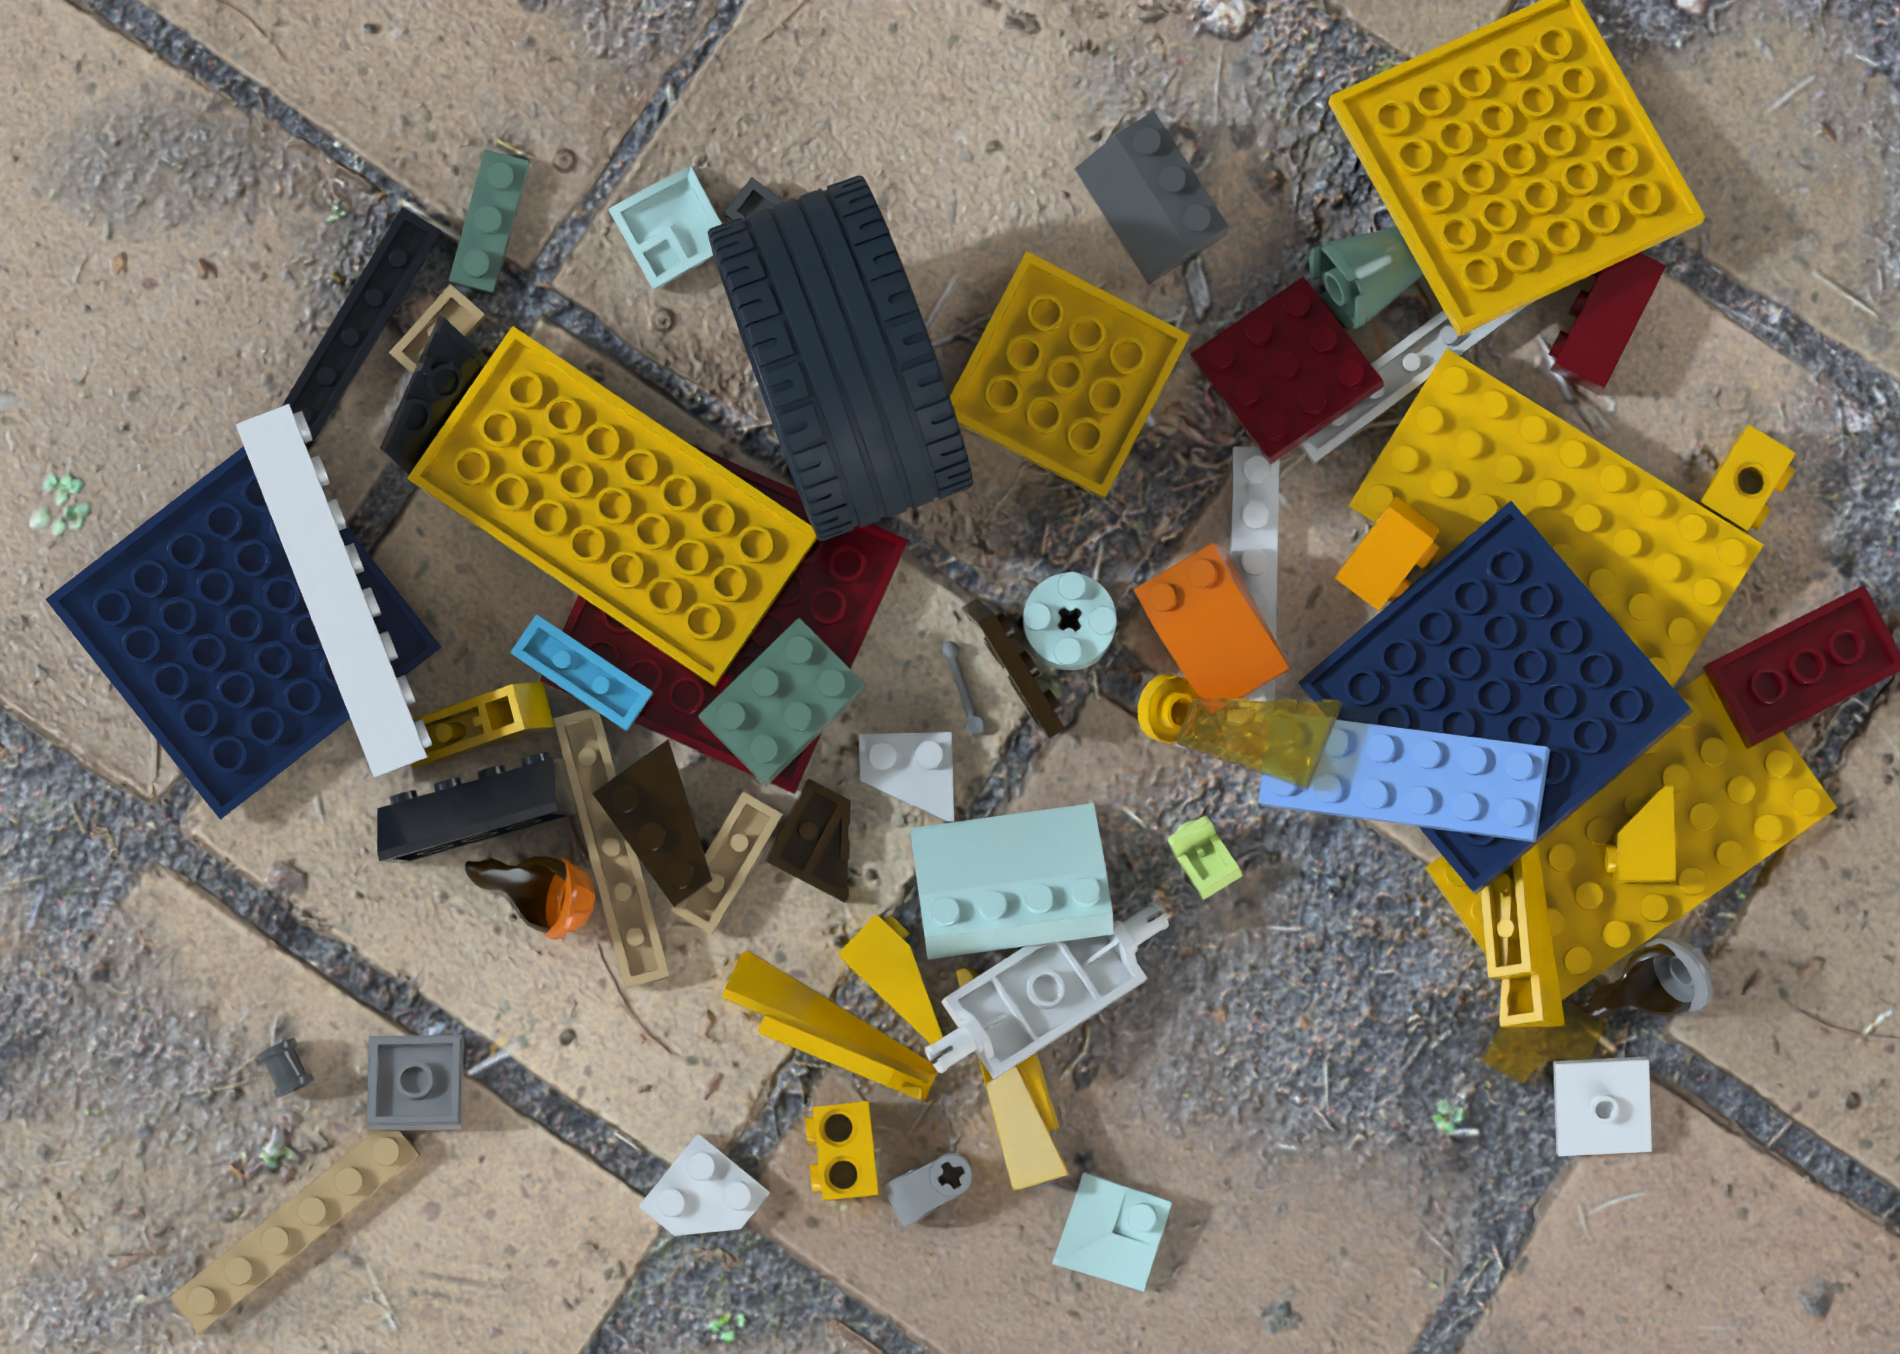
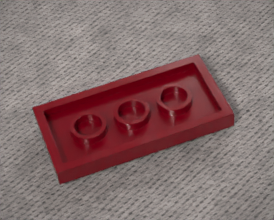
(1804, 667)

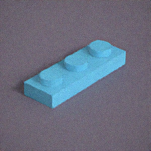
(581, 672)

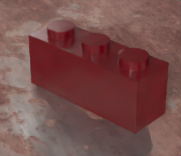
(1605, 321)

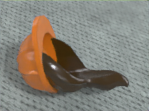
(544, 891)

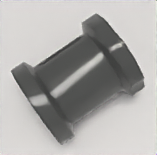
(285, 1067)

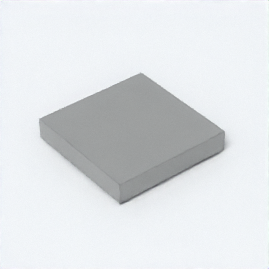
(415, 1082)

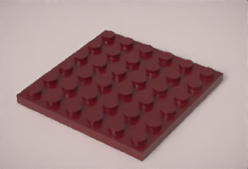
(831, 591)

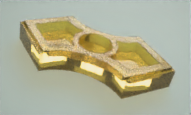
(1523, 1049)

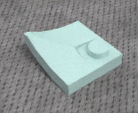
(668, 226)
(1113, 1232)

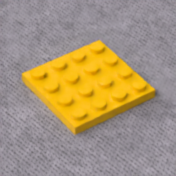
(1066, 374)

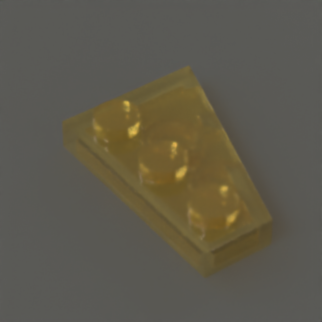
(1267, 737)

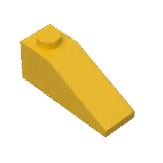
(486, 721)
(890, 969)

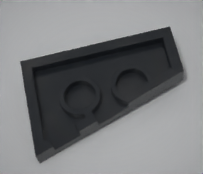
(434, 391)

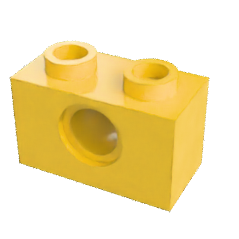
(1754, 454)

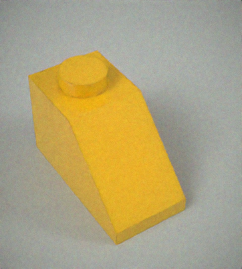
(1646, 843)

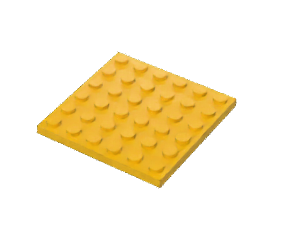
(1515, 161)

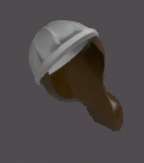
(1659, 979)

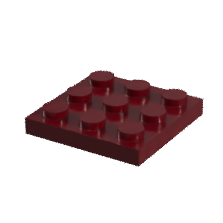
(1287, 370)

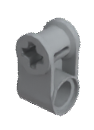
(921, 1190)

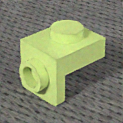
(1203, 857)

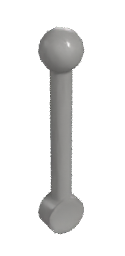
(974, 723)

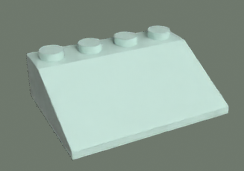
(1012, 881)

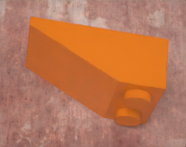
(1212, 625)

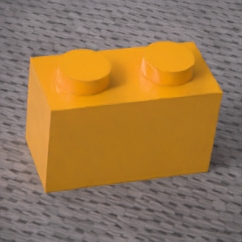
(1388, 554)

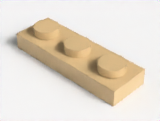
(730, 861)

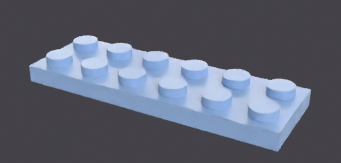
(1422, 781)

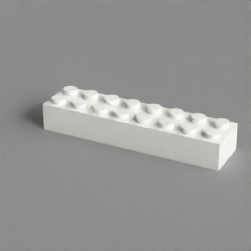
(332, 591)

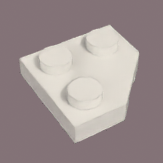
(703, 1193)

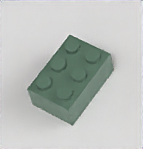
(782, 702)

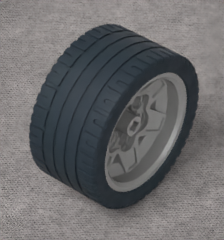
(841, 357)

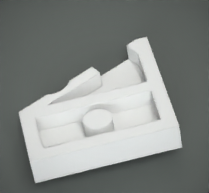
(911, 768)

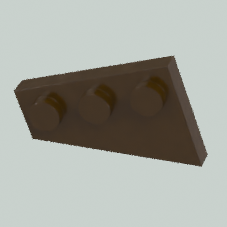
(1020, 667)
(657, 823)

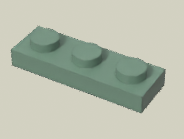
(489, 222)

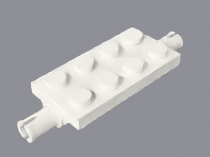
(1042, 994)

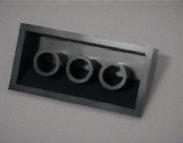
(474, 810)

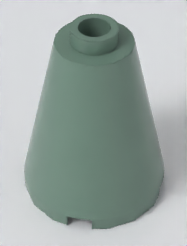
(1363, 274)

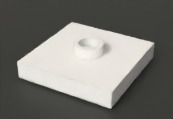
(1602, 1106)

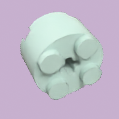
(1069, 594)

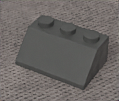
(1151, 198)

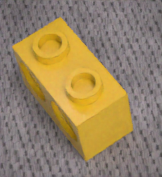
(856, 1149)

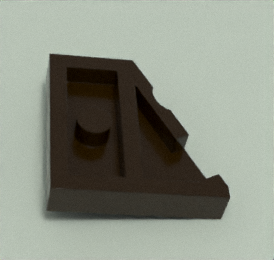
(816, 841)

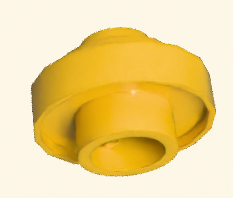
(1164, 707)

